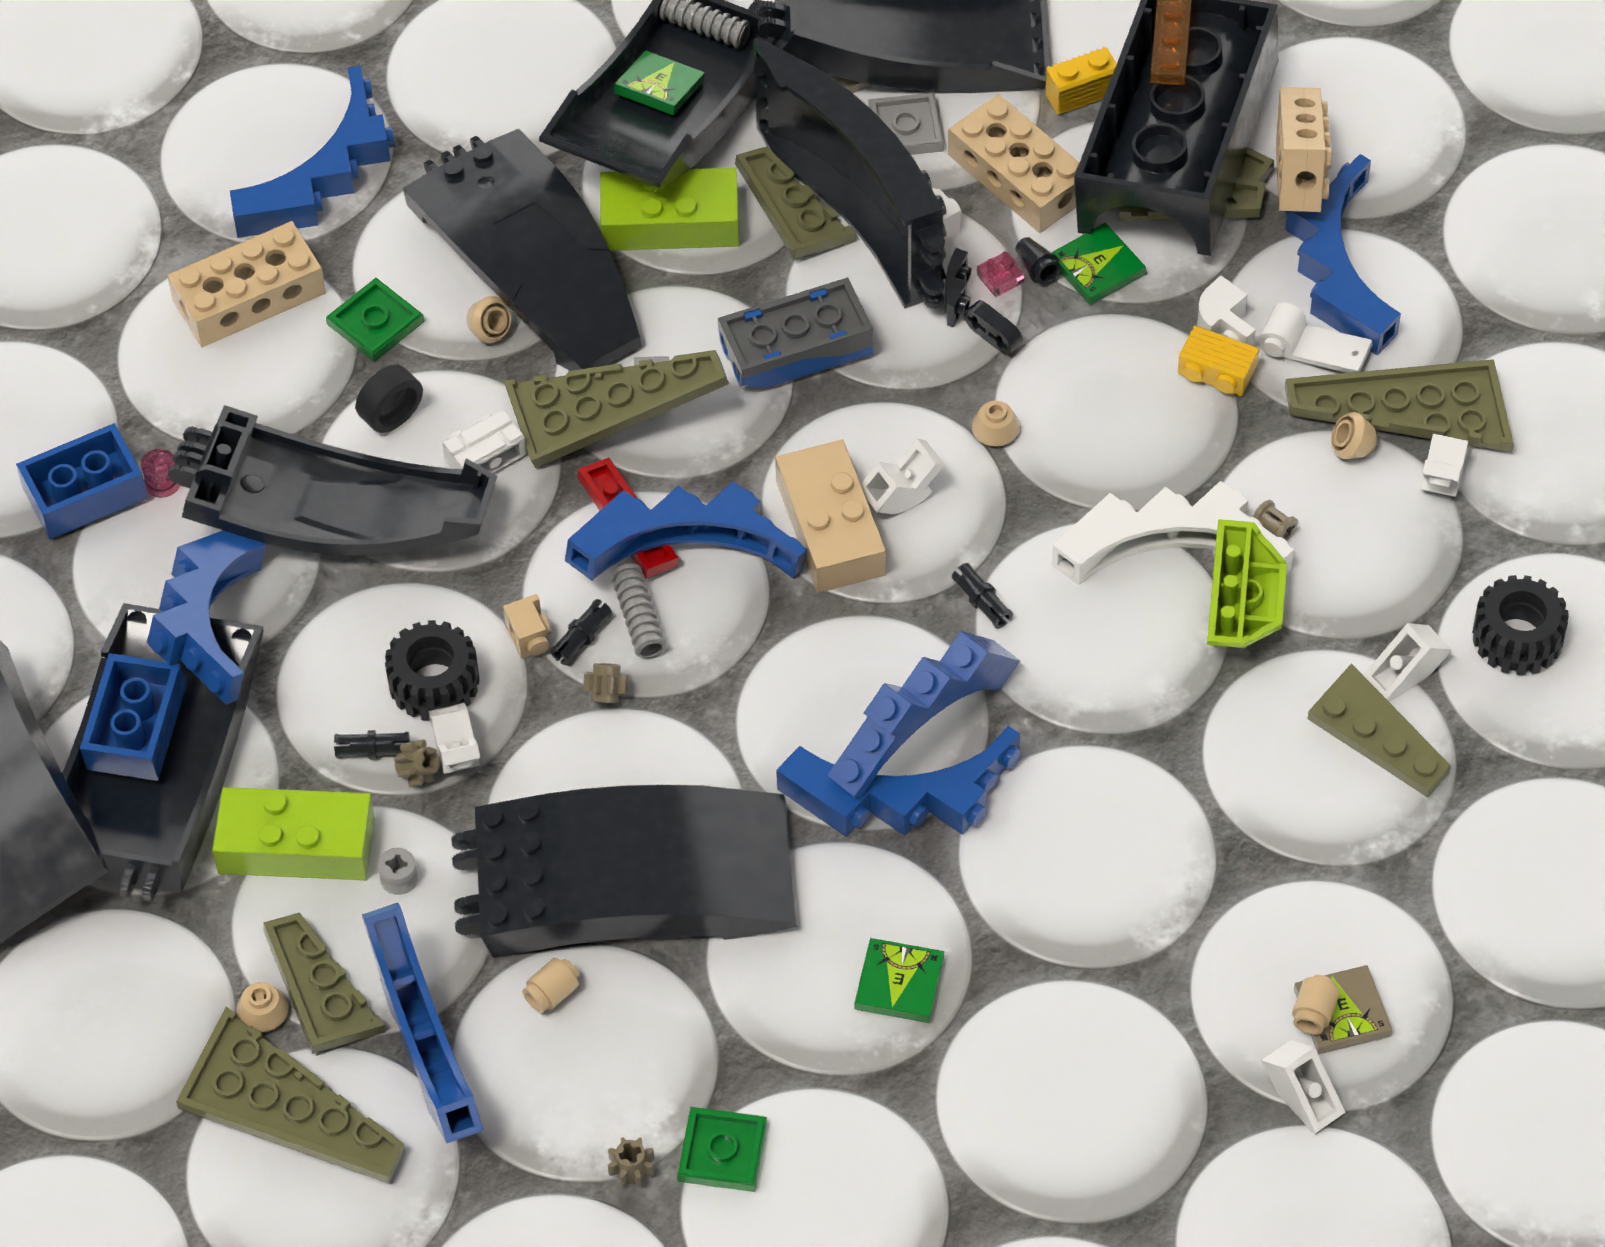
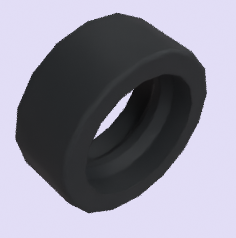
(389, 398)

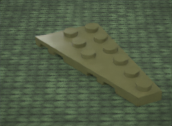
(1417, 401)
(597, 402)
(274, 1097)

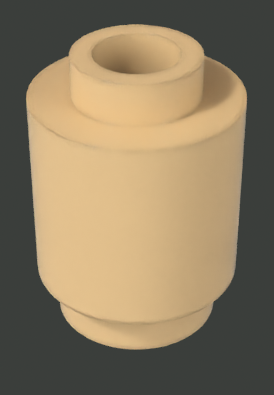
(551, 985)
(1315, 1004)

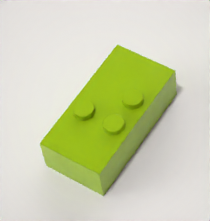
(686, 213)
(293, 833)

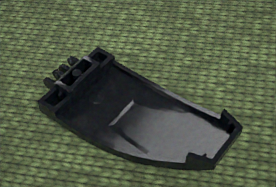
(531, 245)
(322, 495)

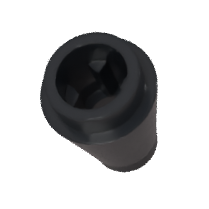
(1038, 261)

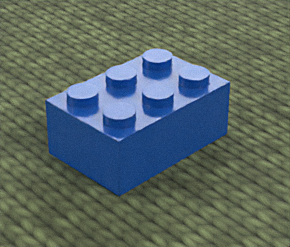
(82, 481)
(133, 717)

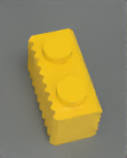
(1079, 80)
(1218, 361)

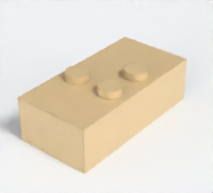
(830, 515)

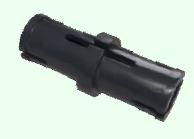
(982, 595)
(581, 632)
(369, 744)

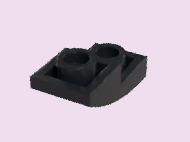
(956, 286)

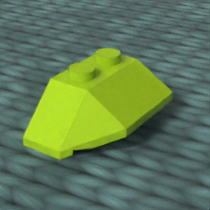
(1245, 586)

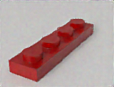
(603, 484)

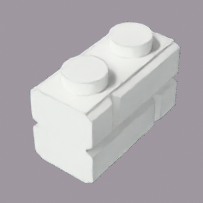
(489, 443)

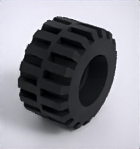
(1522, 601)
(429, 646)

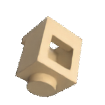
(527, 626)

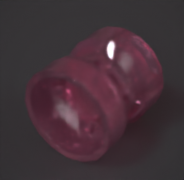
(155, 469)

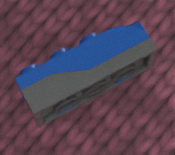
(796, 335)

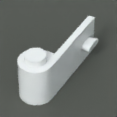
(1291, 338)

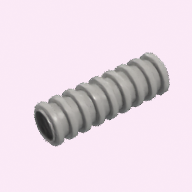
(706, 21)
(638, 610)

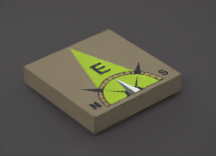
(1357, 1014)

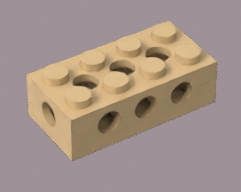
(1302, 149)
(1015, 162)
(246, 284)

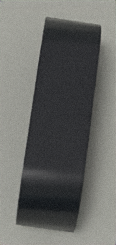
(993, 327)

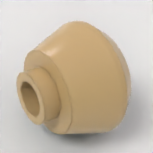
(489, 319)
(995, 424)
(1353, 437)
(262, 1007)

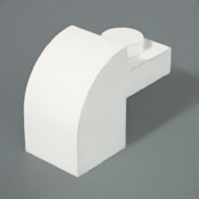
(1222, 311)
(1444, 465)
(904, 484)
(454, 738)

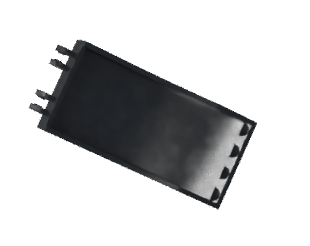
(917, 42)
(645, 140)
(856, 168)
(157, 827)
(44, 835)
(626, 866)

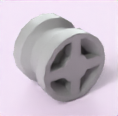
(405, 876)

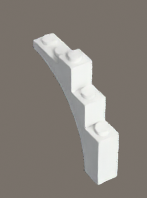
(1167, 521)

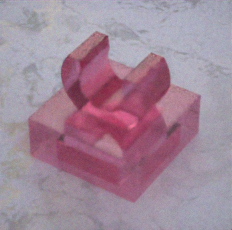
(1000, 274)

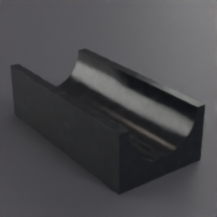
(1187, 142)

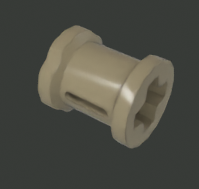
(1275, 520)

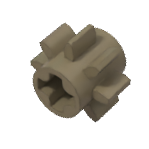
(605, 682)
(417, 762)
(641, 1159)

